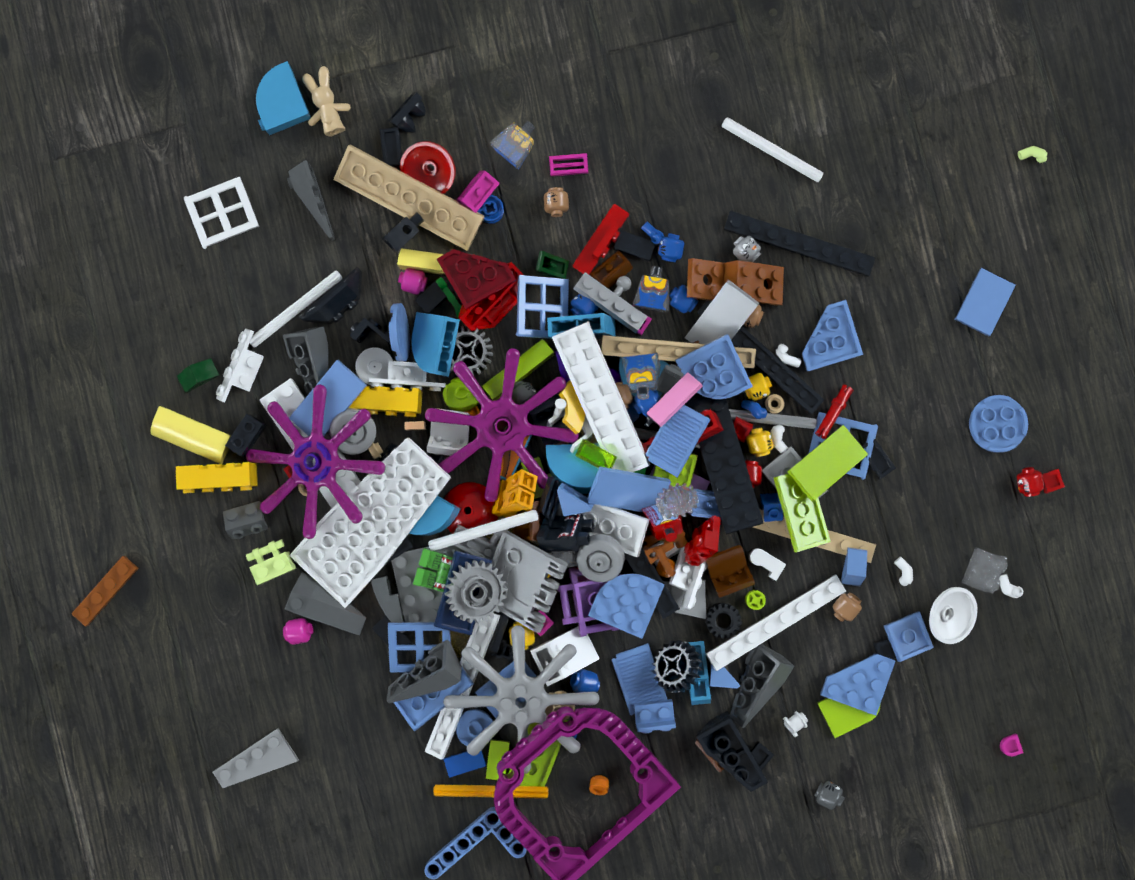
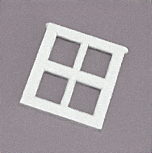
(213, 192)

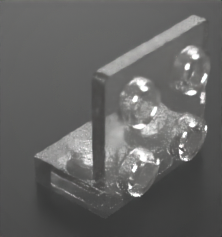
(985, 571)

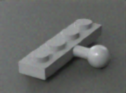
(610, 301)
(480, 546)

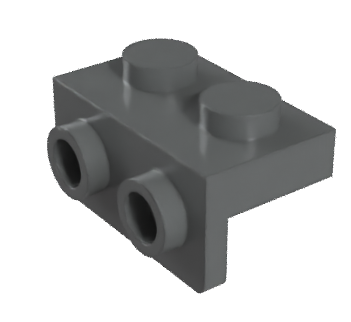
(244, 520)

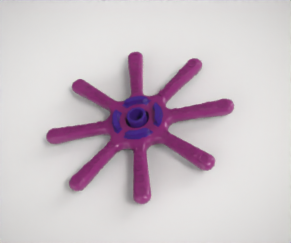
(326, 459)

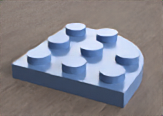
(716, 368)
(627, 603)

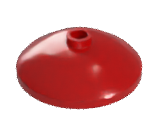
(416, 164)
(472, 496)

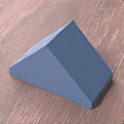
(572, 501)
(854, 567)
(721, 678)

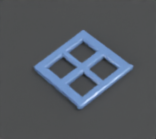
(542, 307)
(871, 429)
(418, 627)

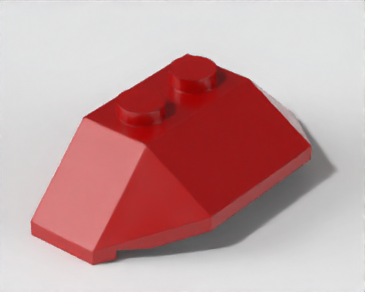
(492, 309)

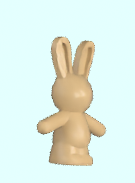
(324, 100)

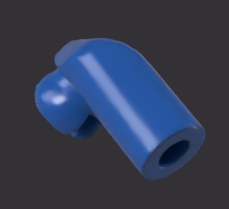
(655, 234)
(754, 408)

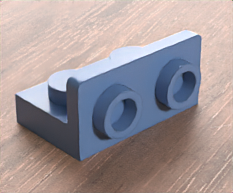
(654, 716)

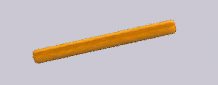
(488, 791)

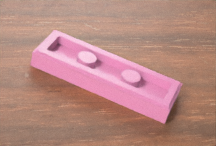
(674, 399)

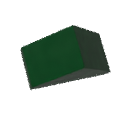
(551, 265)
(197, 375)

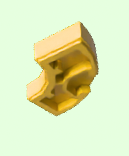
(574, 411)

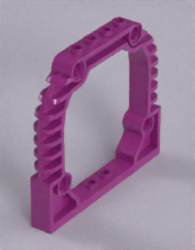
(565, 862)

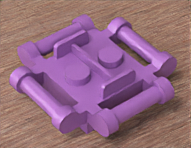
(583, 596)

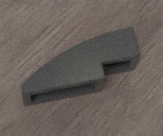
(389, 602)

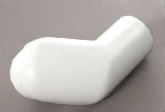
(776, 434)
(907, 571)
(1009, 589)

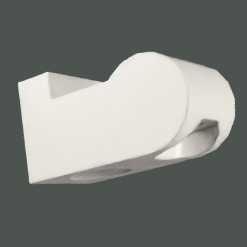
(769, 562)

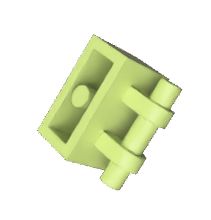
(273, 567)

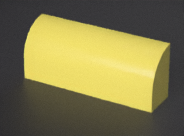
(420, 260)
(190, 434)

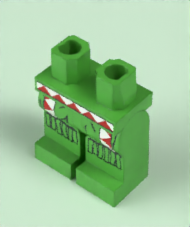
(429, 578)

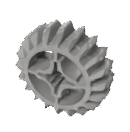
(473, 344)

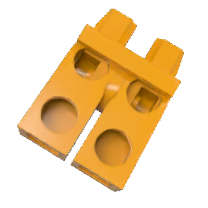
(515, 494)

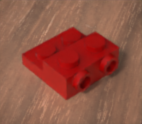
(704, 542)

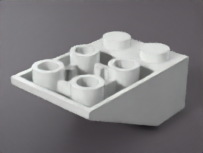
(546, 652)

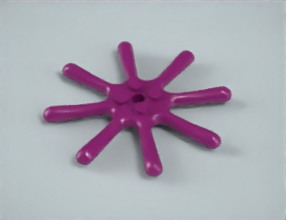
(496, 411)

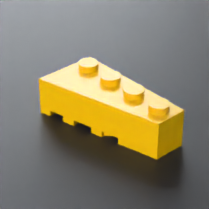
(390, 401)
(216, 476)

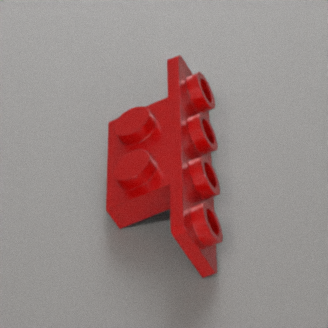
(601, 239)

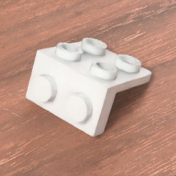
(447, 438)

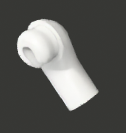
(785, 358)

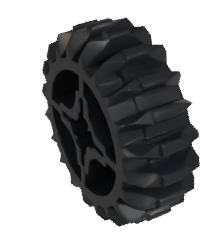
(667, 668)

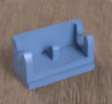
(707, 505)

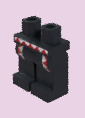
(565, 533)

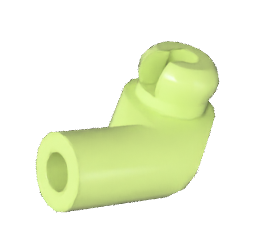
(1039, 153)

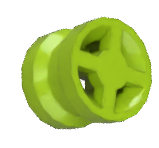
(758, 598)

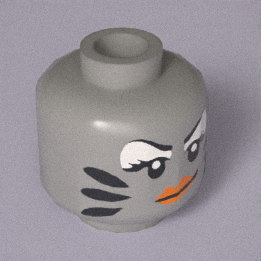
(746, 249)

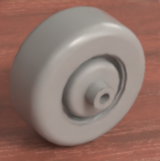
(358, 441)
(601, 559)

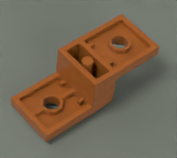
(744, 274)

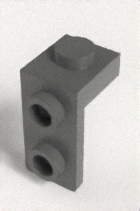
(669, 377)

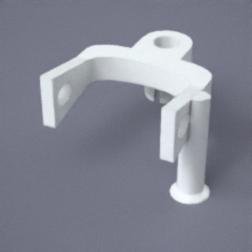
(559, 413)

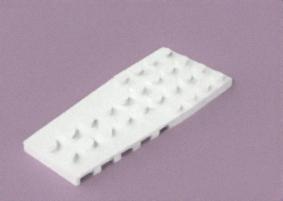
(349, 555)

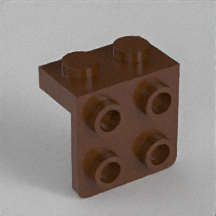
(729, 571)

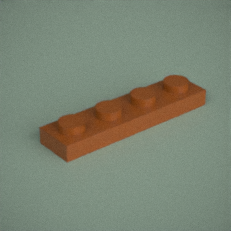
(105, 591)

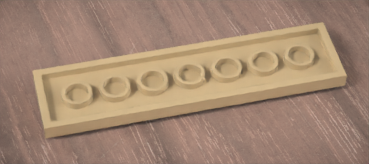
(407, 196)

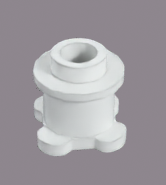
(795, 722)

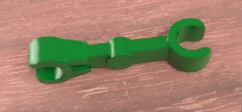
(443, 286)

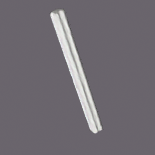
(772, 149)
(295, 308)
(483, 530)

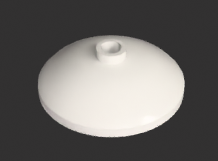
(953, 615)

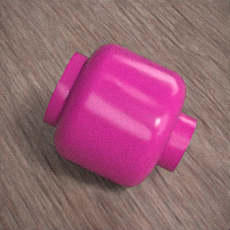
(413, 281)
(297, 631)

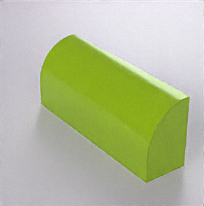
(527, 364)

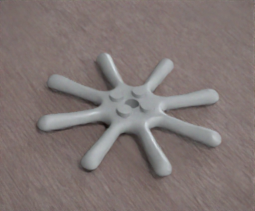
(519, 685)

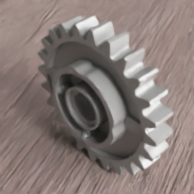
(489, 594)

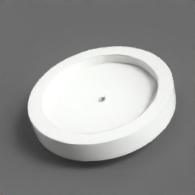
(370, 358)

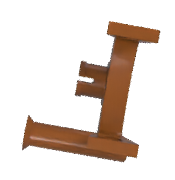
(662, 549)

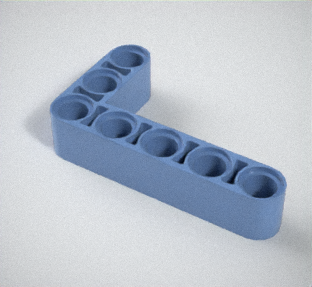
(473, 839)

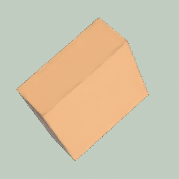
(417, 425)

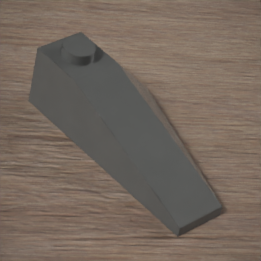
(305, 184)
(310, 354)
(314, 602)
(431, 675)
(762, 678)

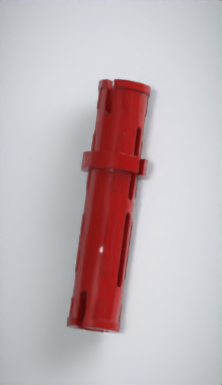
(837, 405)

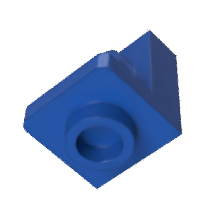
(771, 507)

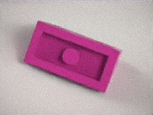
(478, 191)

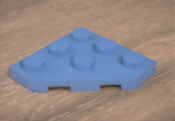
(832, 338)
(860, 683)

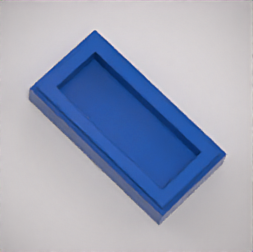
(463, 763)

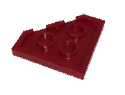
(474, 276)

